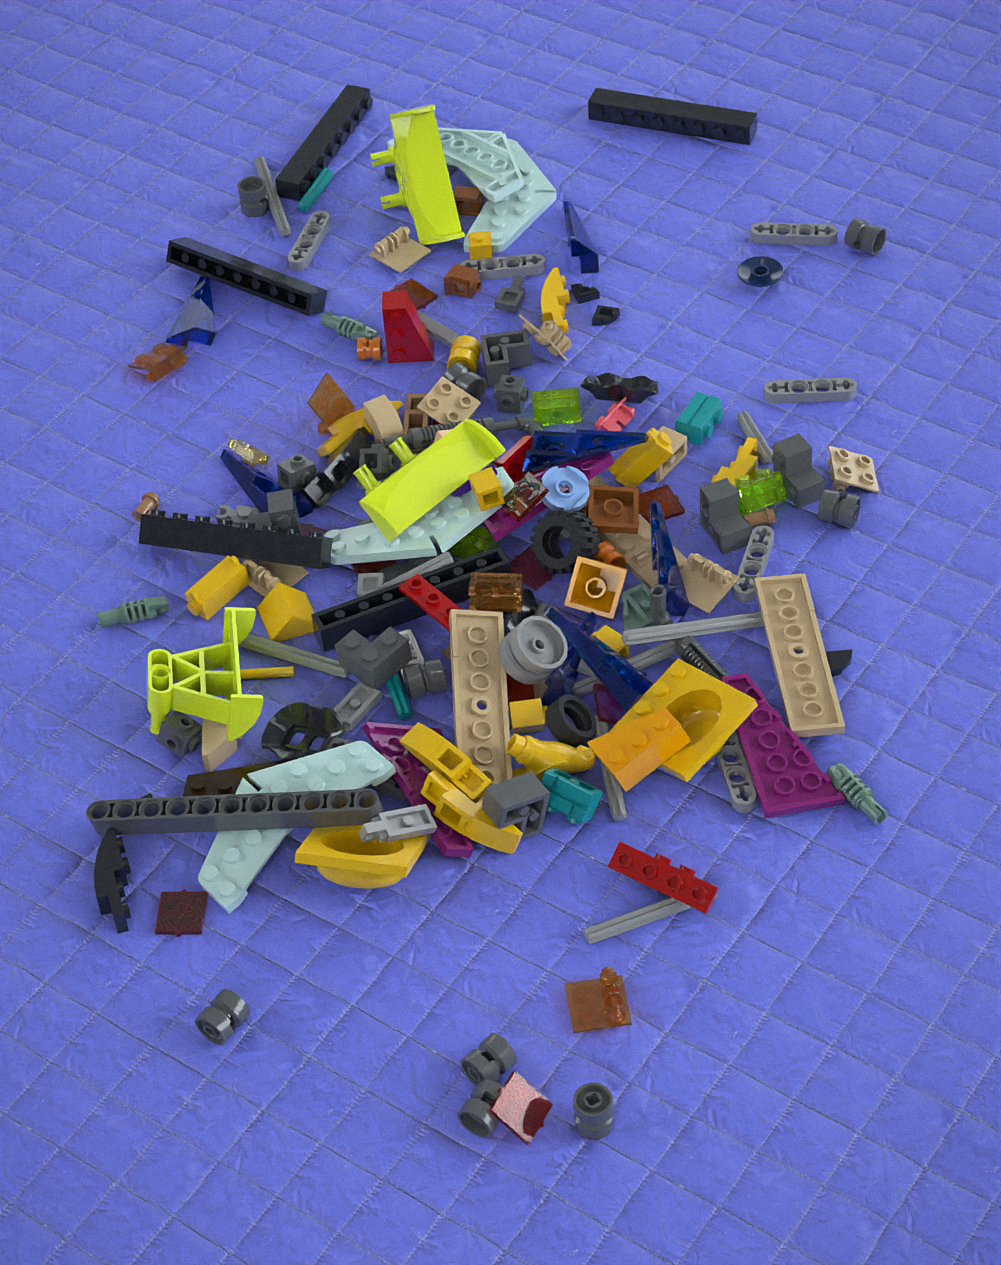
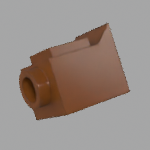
(468, 200)
(462, 281)

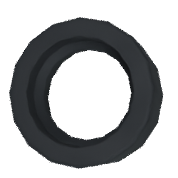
(580, 715)

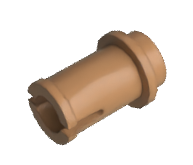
(149, 501)
(761, 518)

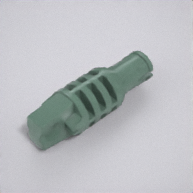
(348, 327)
(134, 611)
(856, 792)

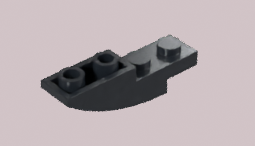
(337, 470)
(111, 879)

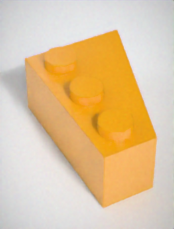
(639, 747)

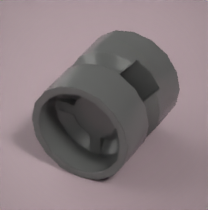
(253, 196)
(866, 237)
(466, 380)
(840, 508)
(425, 678)
(219, 1020)
(490, 1059)
(593, 1111)
(475, 1113)

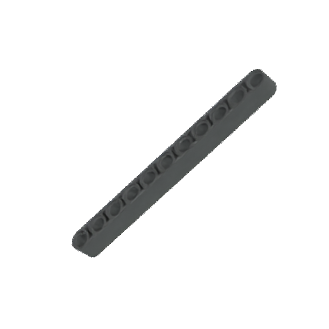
(235, 812)

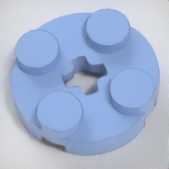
(564, 477)

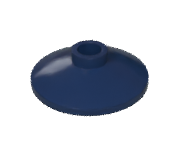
(760, 271)

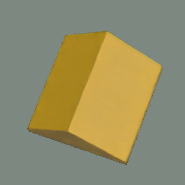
(286, 613)

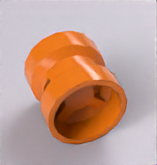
(369, 348)
(608, 554)

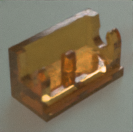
(496, 592)

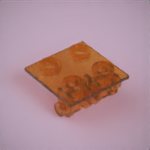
(160, 360)
(329, 403)
(598, 1002)

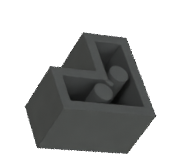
(504, 352)
(794, 462)
(281, 512)
(722, 517)
(375, 660)
(517, 803)

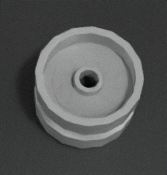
(533, 650)

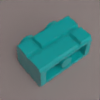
(699, 418)
(571, 796)

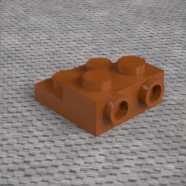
(614, 508)

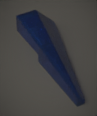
(579, 241)
(196, 318)
(559, 448)
(258, 484)
(666, 563)
(609, 666)
(564, 677)

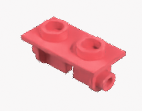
(618, 414)

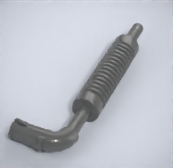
(425, 436)
(688, 647)

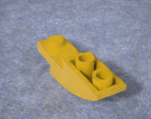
(555, 299)
(345, 427)
(745, 463)
(447, 760)
(467, 817)

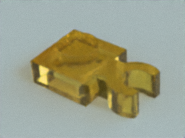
(250, 454)

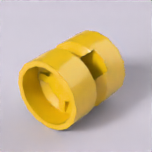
(466, 351)

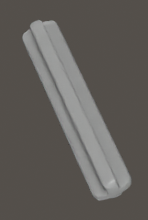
(751, 430)

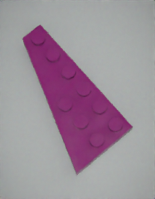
(501, 524)
(778, 761)
(411, 777)

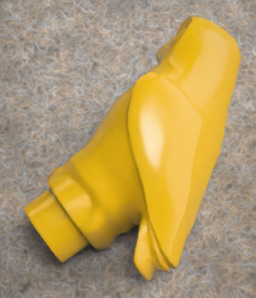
(546, 755)

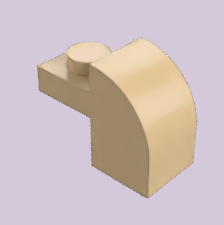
(382, 419)

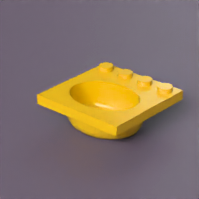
(702, 706)
(359, 864)

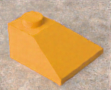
(595, 587)

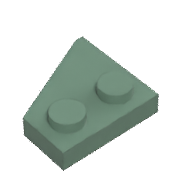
(636, 608)

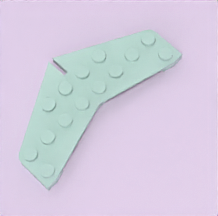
(483, 159)
(518, 210)
(441, 525)
(241, 854)

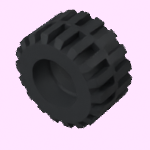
(547, 535)

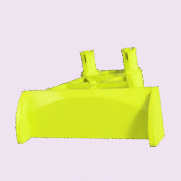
(421, 175)
(426, 477)
(197, 684)

